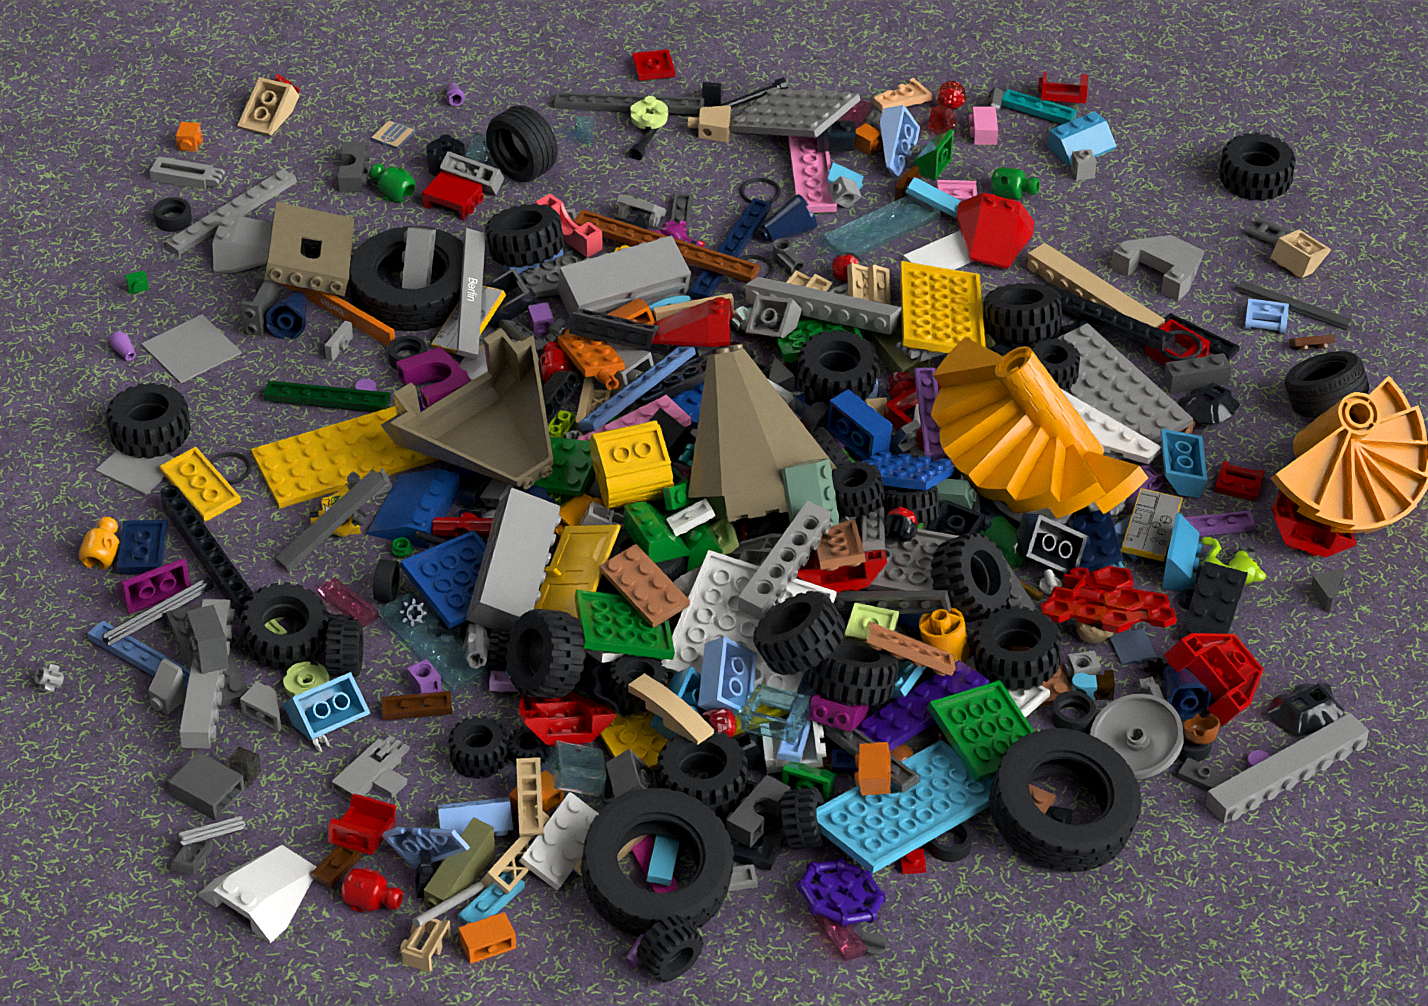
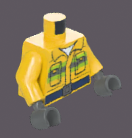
(353, 523)

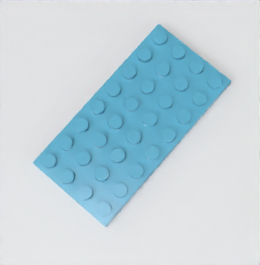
(890, 825)

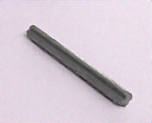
(1295, 305)

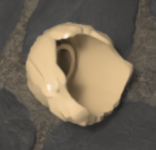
(1092, 632)

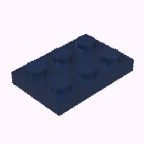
(1102, 542)
(142, 545)

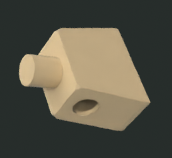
(712, 123)

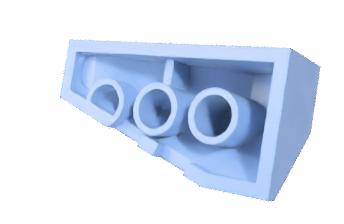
(898, 135)
(417, 842)

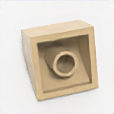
(1299, 253)

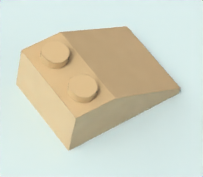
(268, 106)

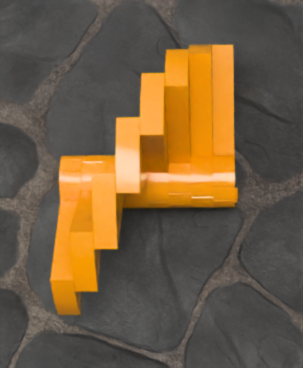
(1022, 436)
(1360, 462)

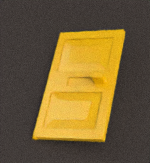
(576, 565)

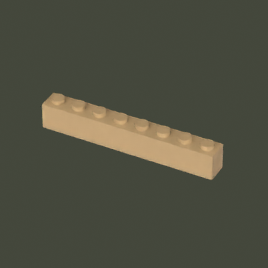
(1077, 280)

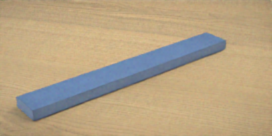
(636, 389)

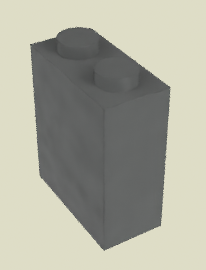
(206, 785)

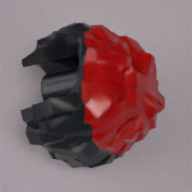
(901, 524)

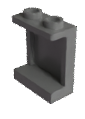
(254, 313)

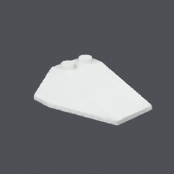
(264, 890)

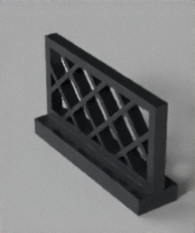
(613, 329)

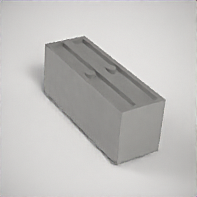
(619, 277)
(514, 560)

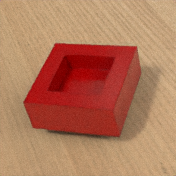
(913, 862)

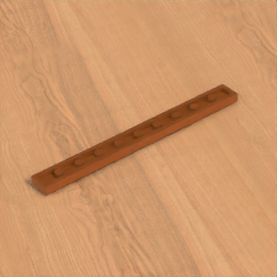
(691, 253)

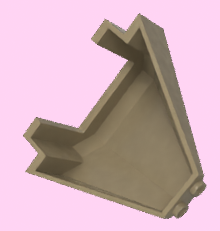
(488, 424)
(745, 440)

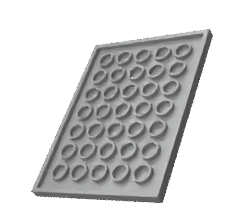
(1120, 389)

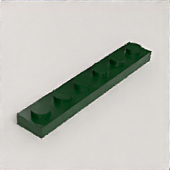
(326, 396)

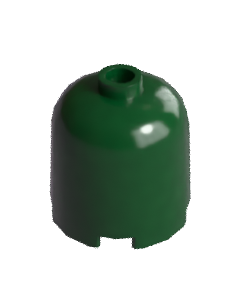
(1006, 540)

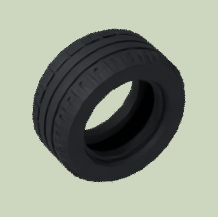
(538, 147)
(1324, 381)

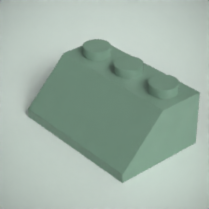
(811, 482)

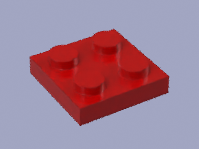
(653, 64)

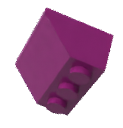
(153, 586)

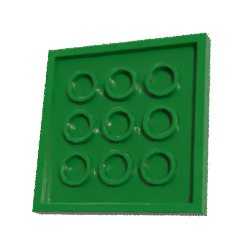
(792, 343)
(617, 627)
(980, 726)

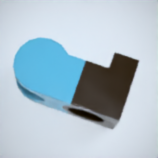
(1095, 686)

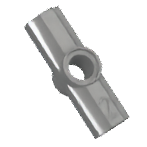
(476, 645)

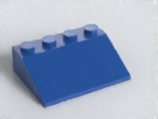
(414, 505)

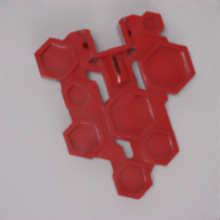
(1110, 587)

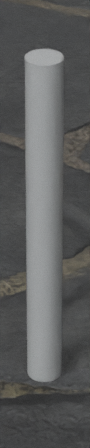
(448, 904)

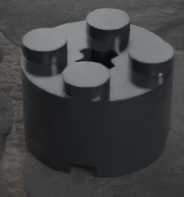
(438, 149)

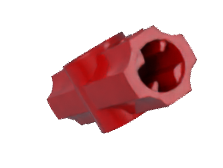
(461, 525)

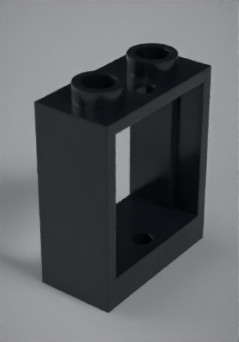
(518, 305)

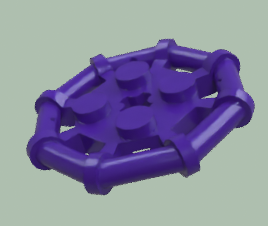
(848, 906)

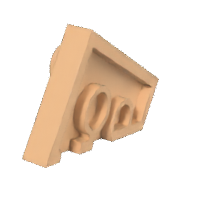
(905, 95)

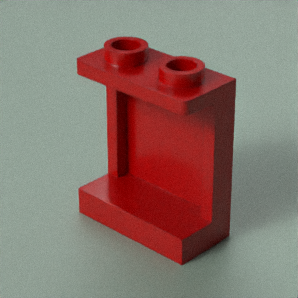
(1063, 92)
(453, 193)
(362, 824)

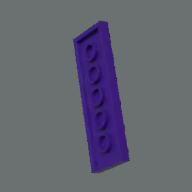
(910, 714)

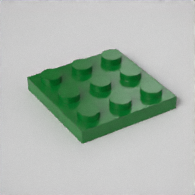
(570, 469)

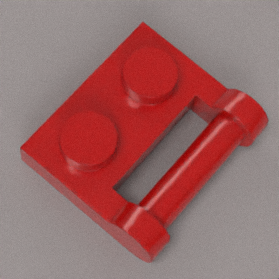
(1238, 486)

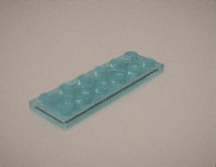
(881, 226)
(442, 651)

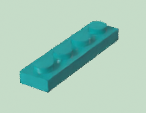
(1038, 107)

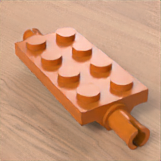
(593, 357)

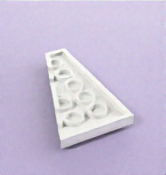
(1115, 435)

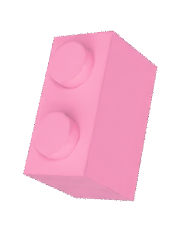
(984, 125)

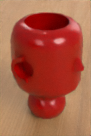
(553, 360)
(368, 891)

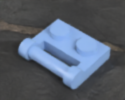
(1266, 311)

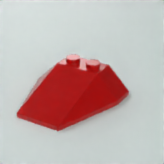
(994, 229)
(698, 326)
(1305, 533)
(844, 577)
(565, 719)

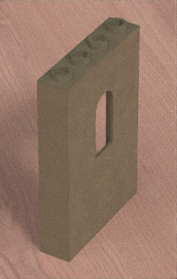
(290, 267)

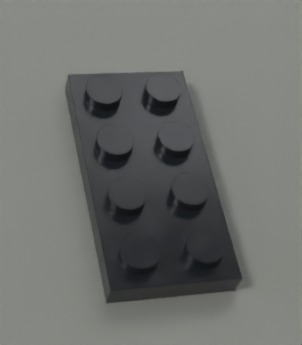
(1214, 600)

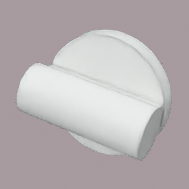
(1048, 582)

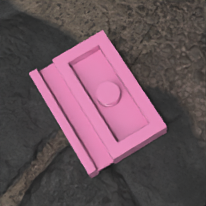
(957, 188)

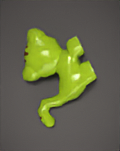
(1240, 561)

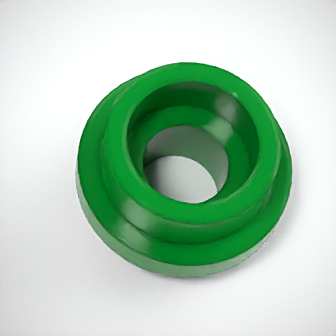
(401, 547)

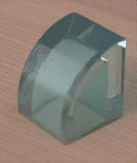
(585, 130)

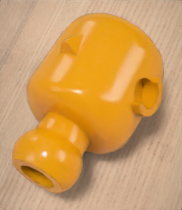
(100, 544)

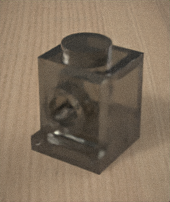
(245, 763)

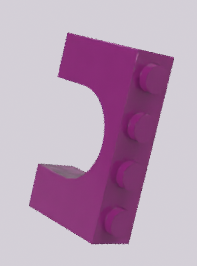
(431, 366)

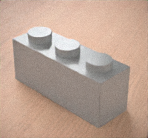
(417, 257)

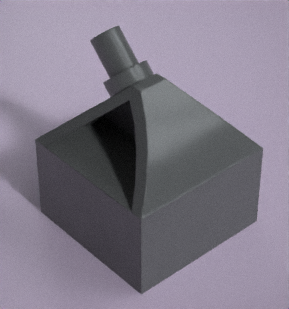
(626, 775)

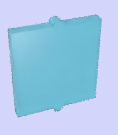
(837, 171)

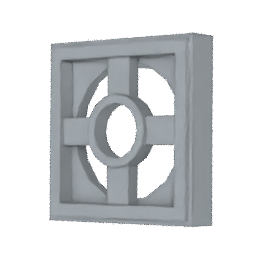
(627, 202)

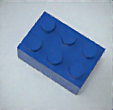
(858, 425)

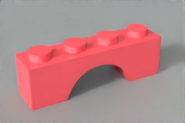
(584, 238)

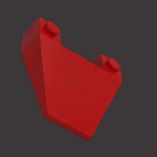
(1222, 667)

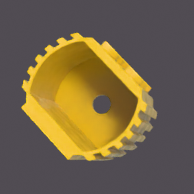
(631, 464)

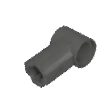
(786, 256)

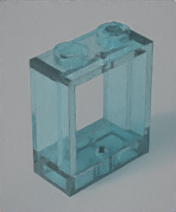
(773, 726)
(579, 771)

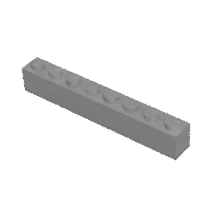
(829, 305)
(204, 690)
(1287, 768)

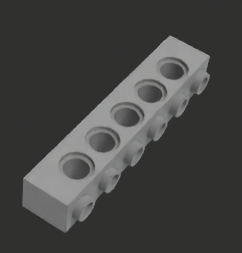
(786, 549)

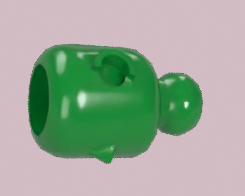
(393, 182)
(1012, 183)

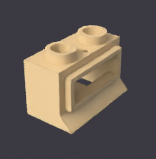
(422, 958)

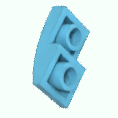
(668, 301)

